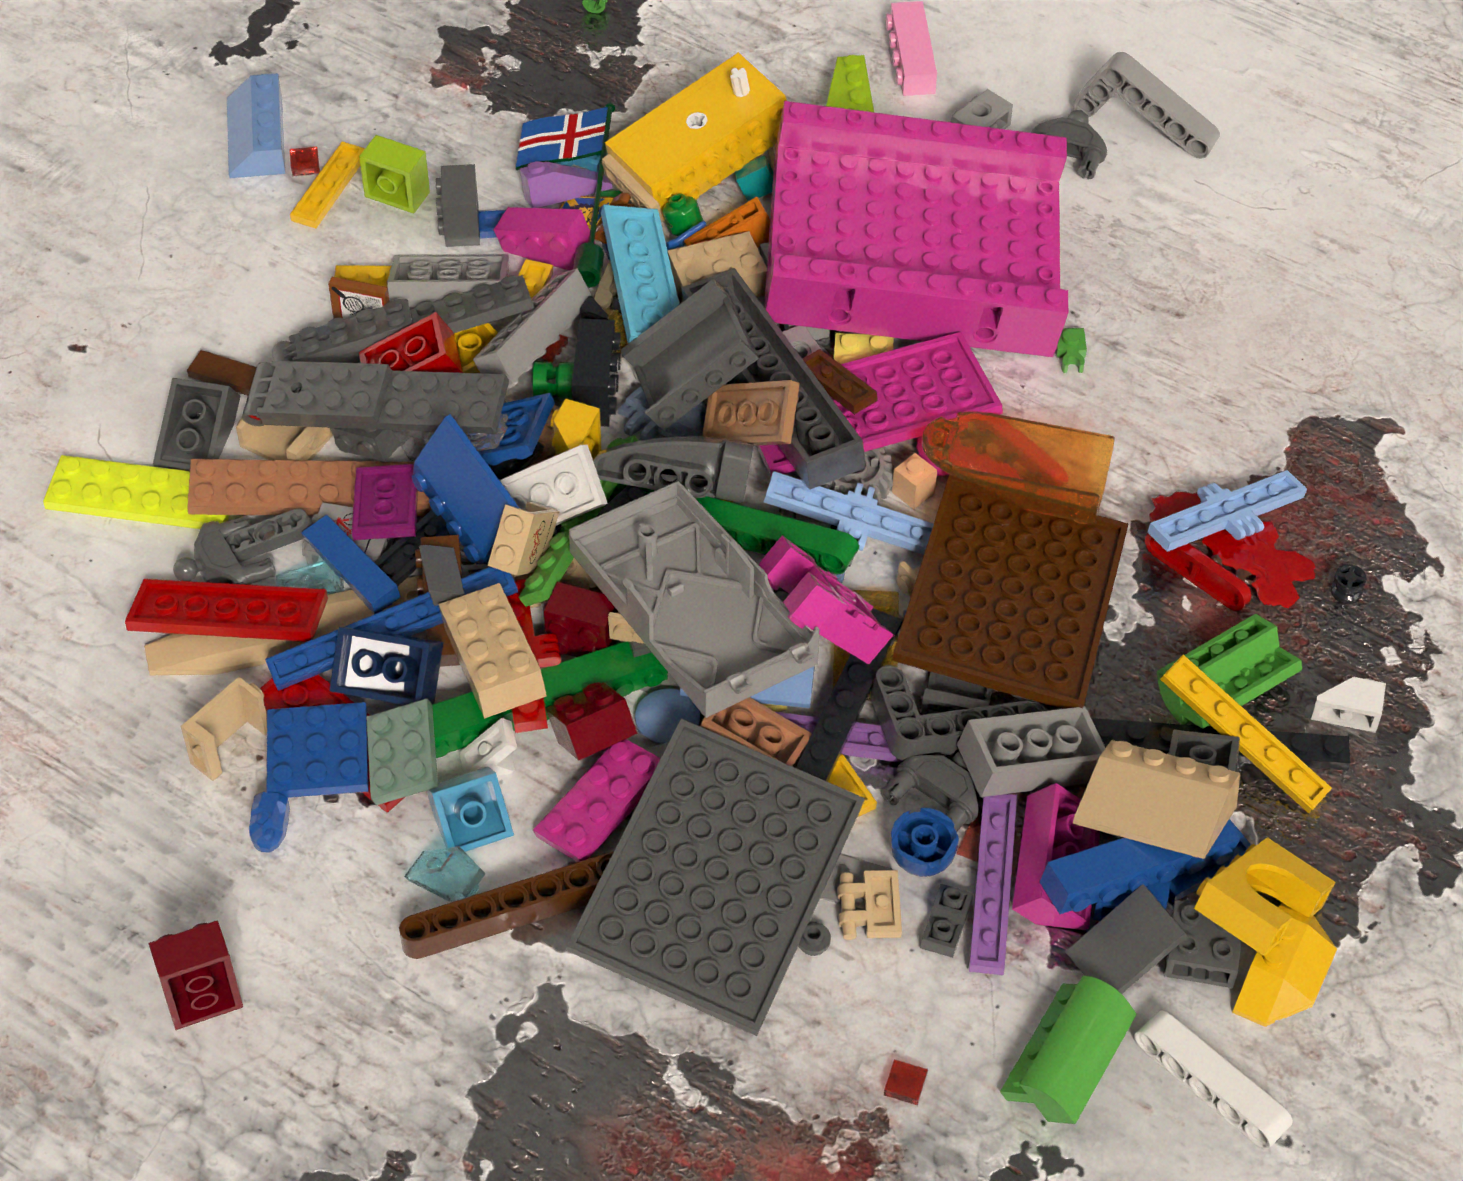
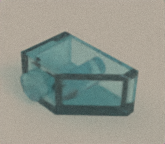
(446, 873)

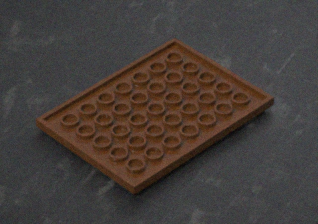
(1011, 597)

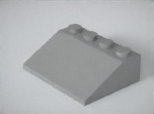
(437, 276)

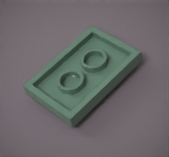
(401, 752)

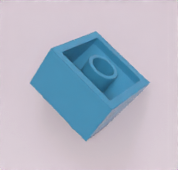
(470, 810)

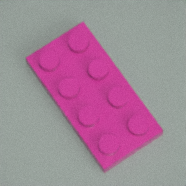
(598, 801)

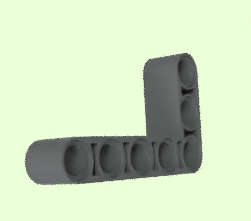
(927, 734)

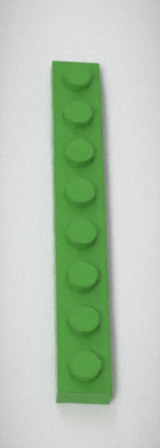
(558, 557)

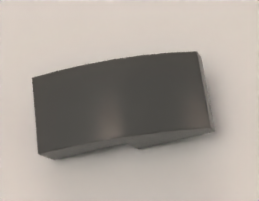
(946, 920)

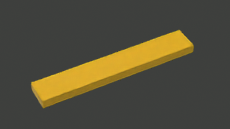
(1255, 740)

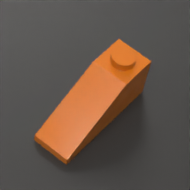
(745, 218)

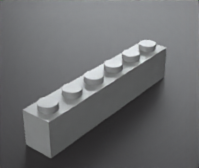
(534, 330)

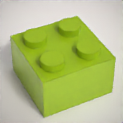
(394, 174)

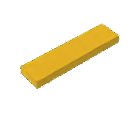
(327, 185)

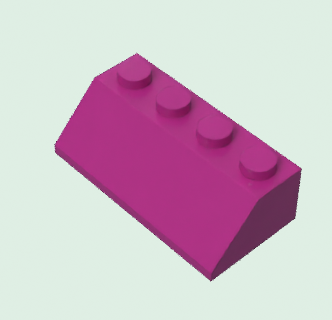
(1047, 837)

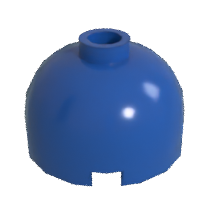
(924, 842)

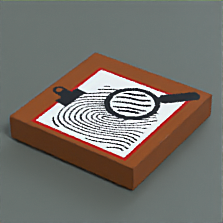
(352, 296)

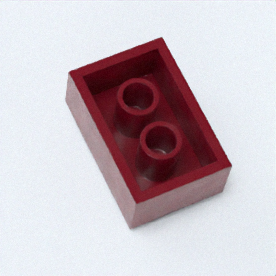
(196, 974)

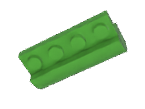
(1240, 661)
(1070, 1049)

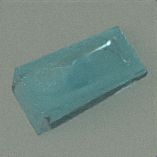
(312, 576)

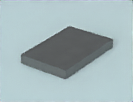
(1127, 941)

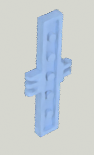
(1227, 510)
(850, 513)

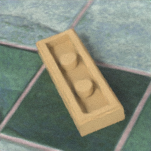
(627, 184)

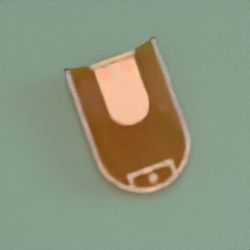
(1024, 461)

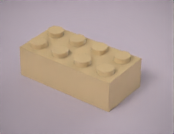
(492, 650)

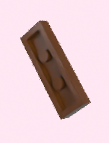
(840, 382)

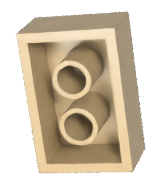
(716, 256)

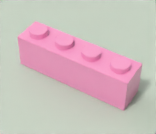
(912, 48)

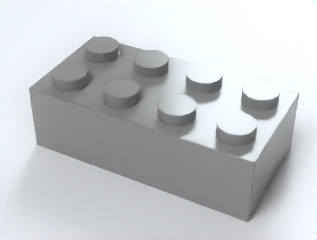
(1030, 750)

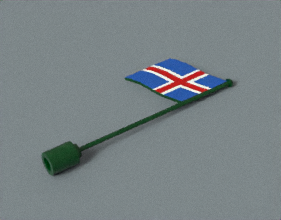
(571, 139)

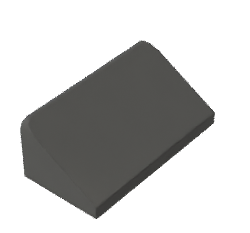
(441, 573)

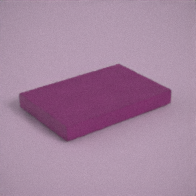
(384, 502)

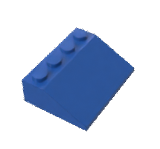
(462, 489)

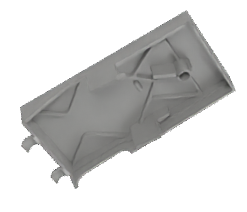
(693, 598)

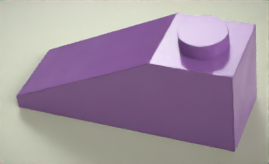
(553, 183)

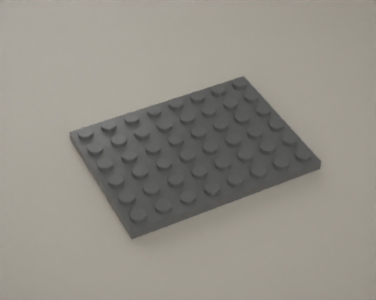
(716, 876)

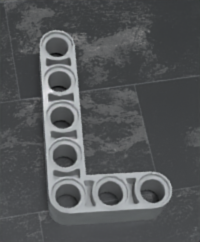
(1152, 99)

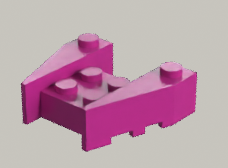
(824, 602)

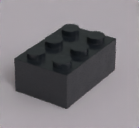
(596, 365)

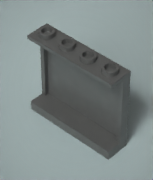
(690, 353)

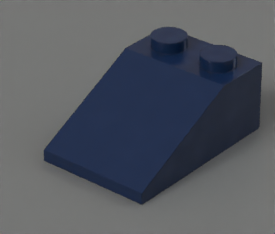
(386, 666)

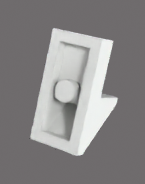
(491, 750)

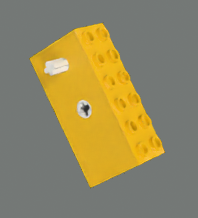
(702, 132)

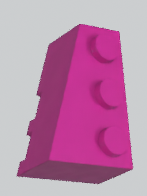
(543, 234)

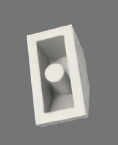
(1352, 704)

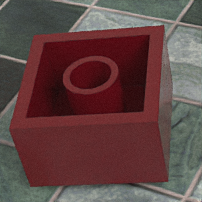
(578, 619)
(591, 720)

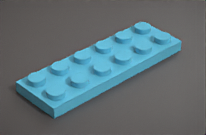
(639, 266)

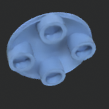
(661, 712)

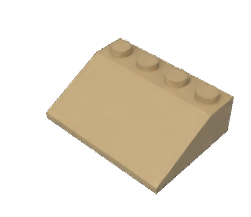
(1158, 798)

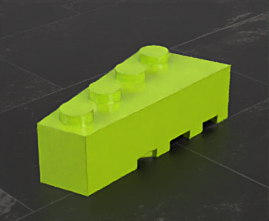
(850, 85)

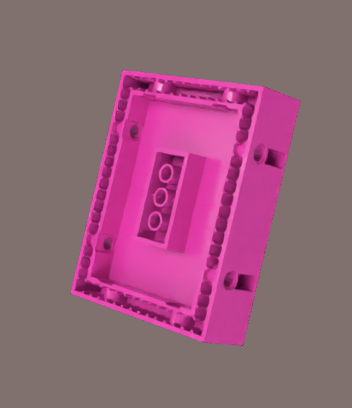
(916, 229)

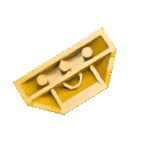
(1289, 974)

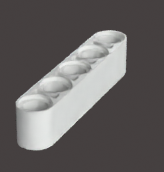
(1213, 1079)

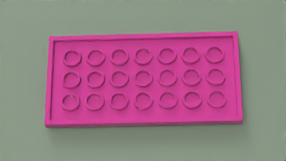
(912, 391)

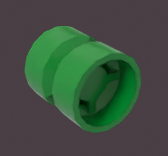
(547, 371)

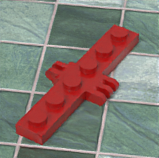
(546, 652)

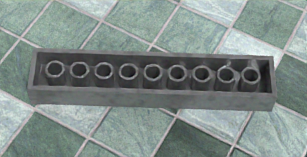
(822, 438)

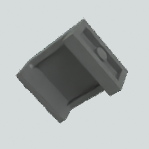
(951, 694)

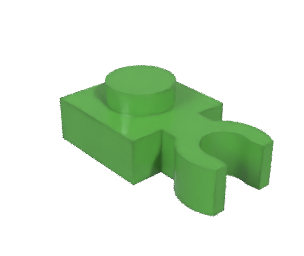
(1072, 348)

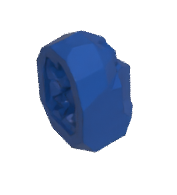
(269, 821)

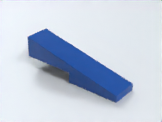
(351, 564)

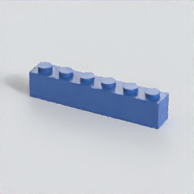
(1123, 867)

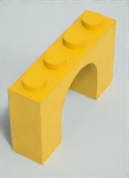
(1268, 868)

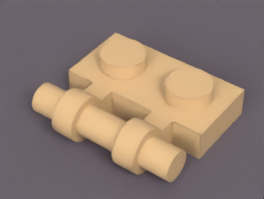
(882, 904)

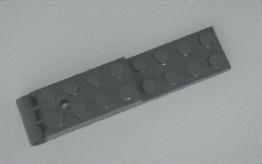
(344, 338)
(372, 397)

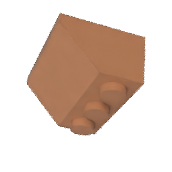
(760, 730)

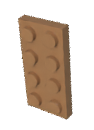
(753, 412)

